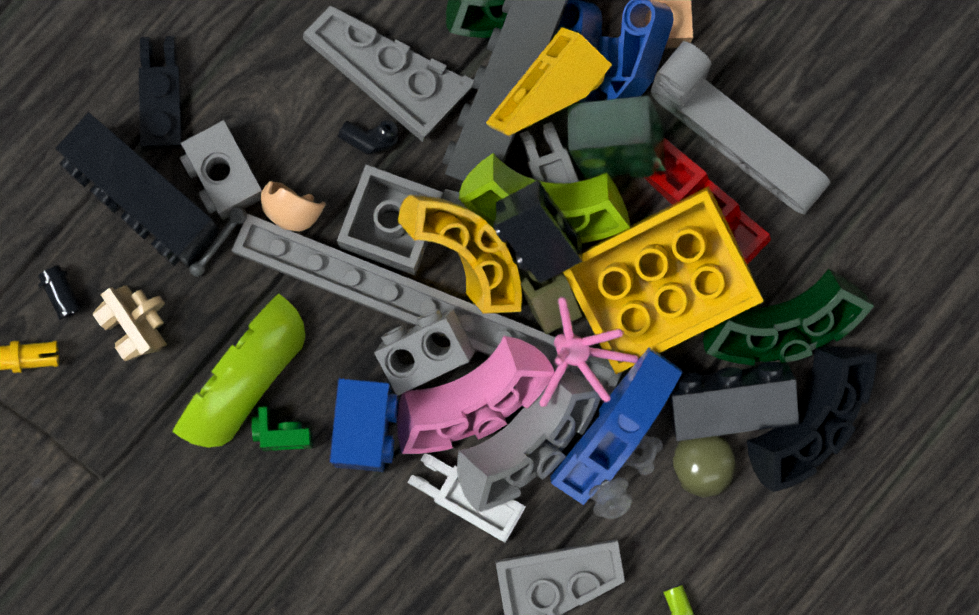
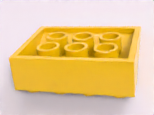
(664, 278)

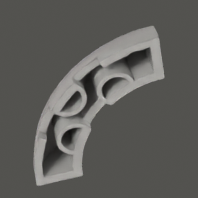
(527, 445)

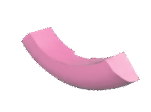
(475, 402)

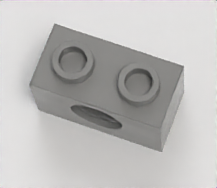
(219, 147)

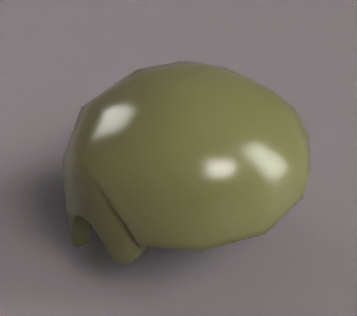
(704, 465)

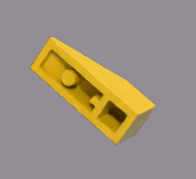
(556, 79)

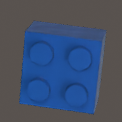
(362, 425)

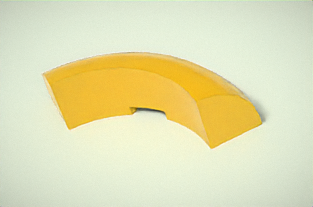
(488, 265)

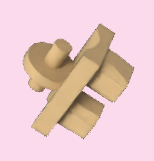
(136, 316)

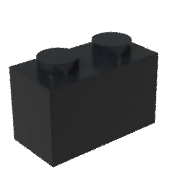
(537, 232)

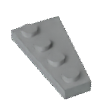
(399, 80)

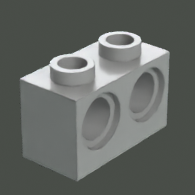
(429, 358)

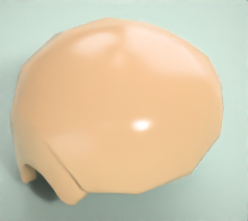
(288, 208)

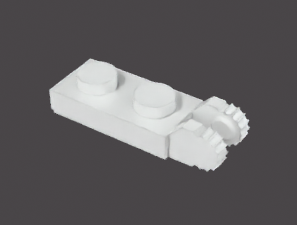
(495, 521)

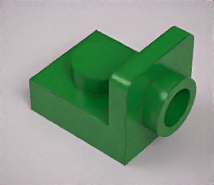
(287, 437)

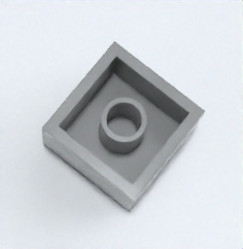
(373, 224)

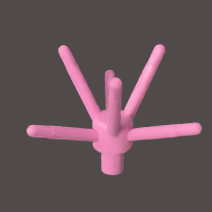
(576, 351)

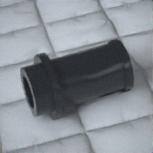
(59, 291)

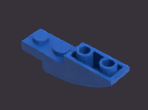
(619, 427)

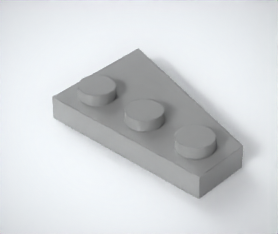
(558, 578)

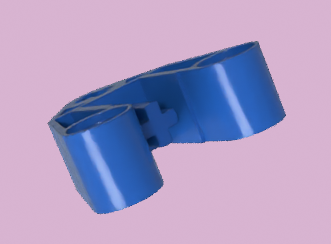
(633, 54)

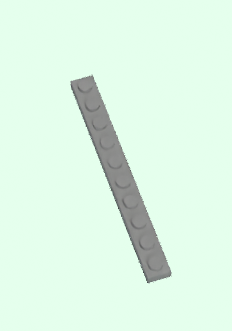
(391, 292)

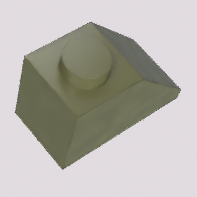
(544, 298)

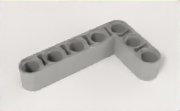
(687, 95)

